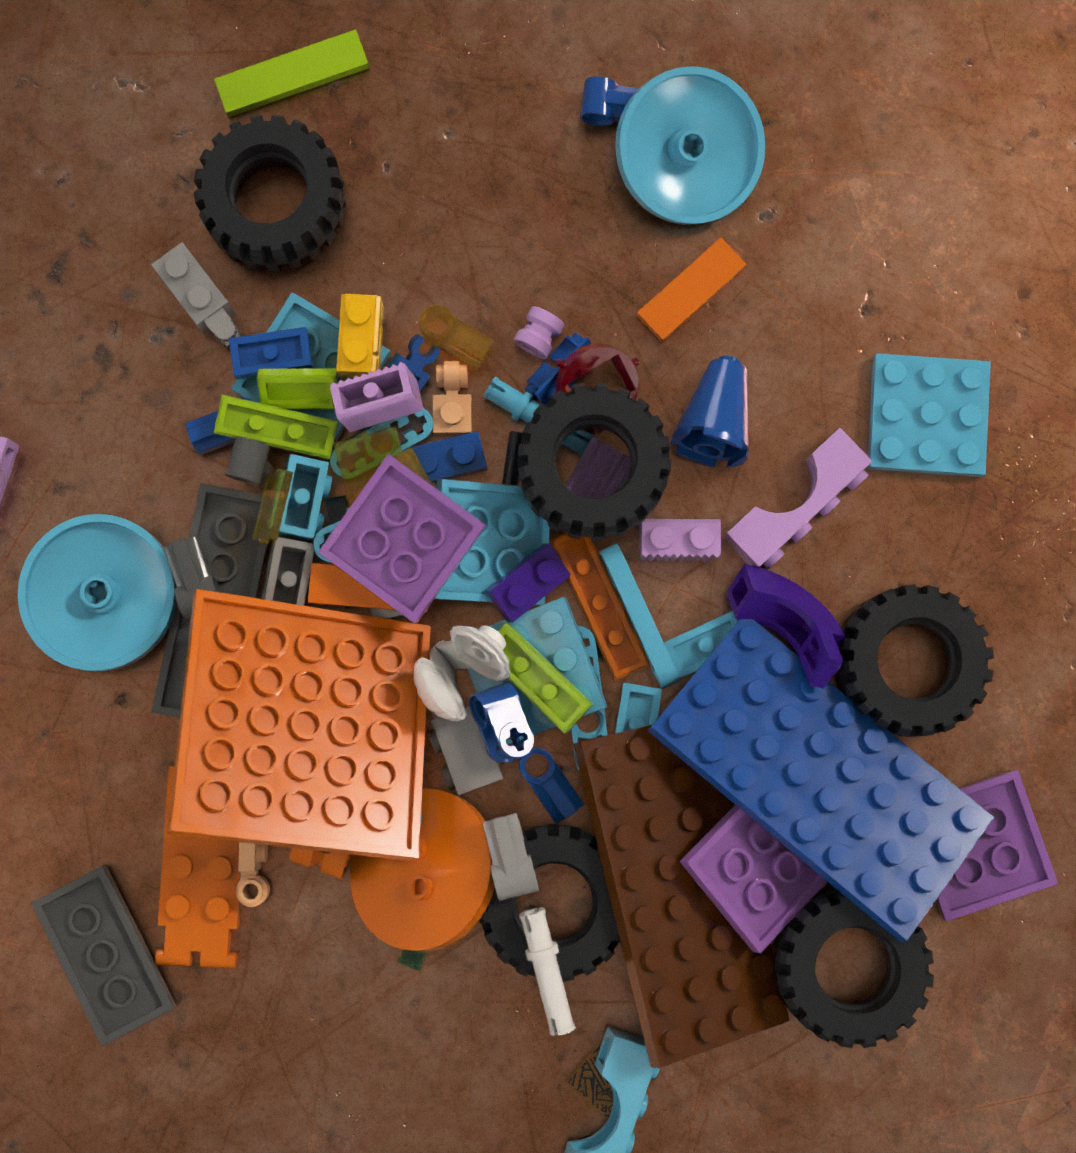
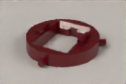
(590, 357)

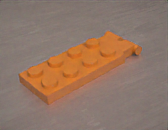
(197, 898)

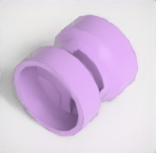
(537, 335)

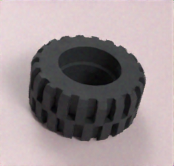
(255, 148)
(603, 410)
(963, 649)
(589, 945)
(841, 1022)

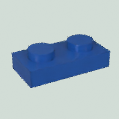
(270, 351)
(452, 457)

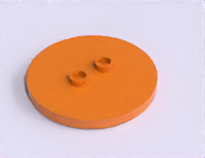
(439, 894)

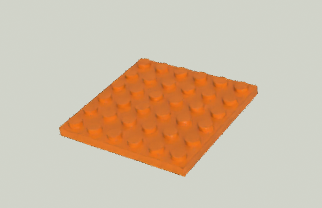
(300, 728)

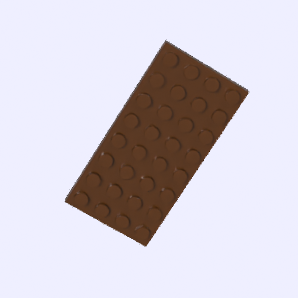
(684, 960)

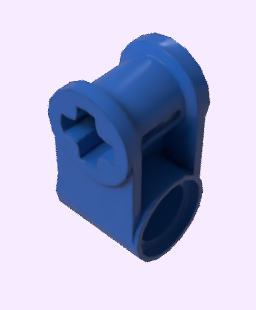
(499, 719)

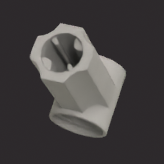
(511, 866)

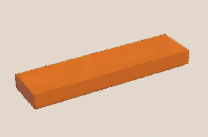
(601, 606)

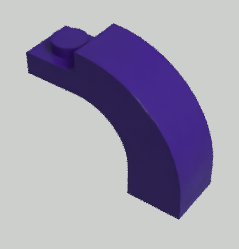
(793, 615)

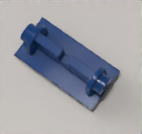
(543, 381)

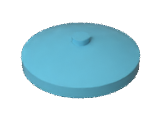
(690, 145)
(97, 593)

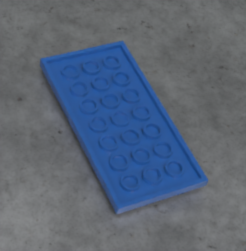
(822, 778)

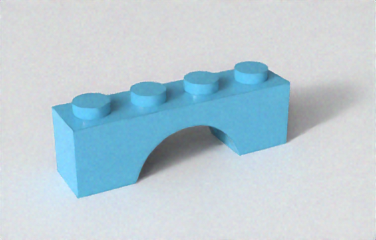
(627, 1068)

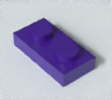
(528, 582)

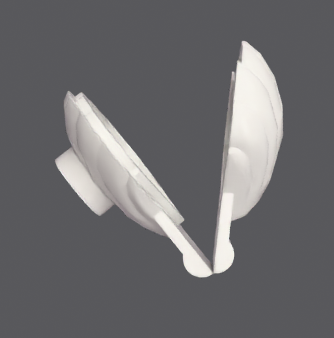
(468, 648)

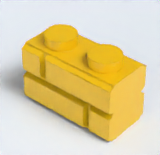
(359, 335)

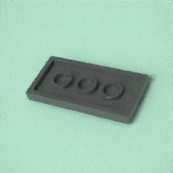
(103, 955)

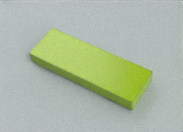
(276, 427)
(543, 682)

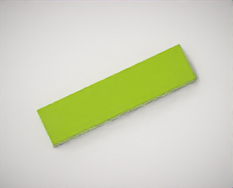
(291, 73)

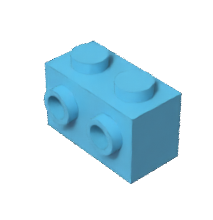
(307, 488)

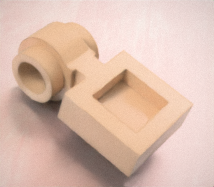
(452, 411)
(249, 864)

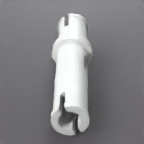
(543, 956)

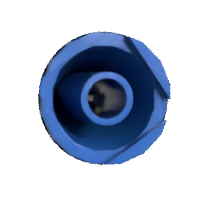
(716, 416)

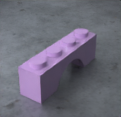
(832, 468)

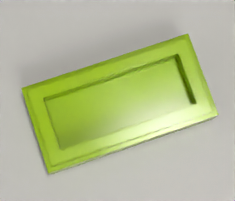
(297, 387)

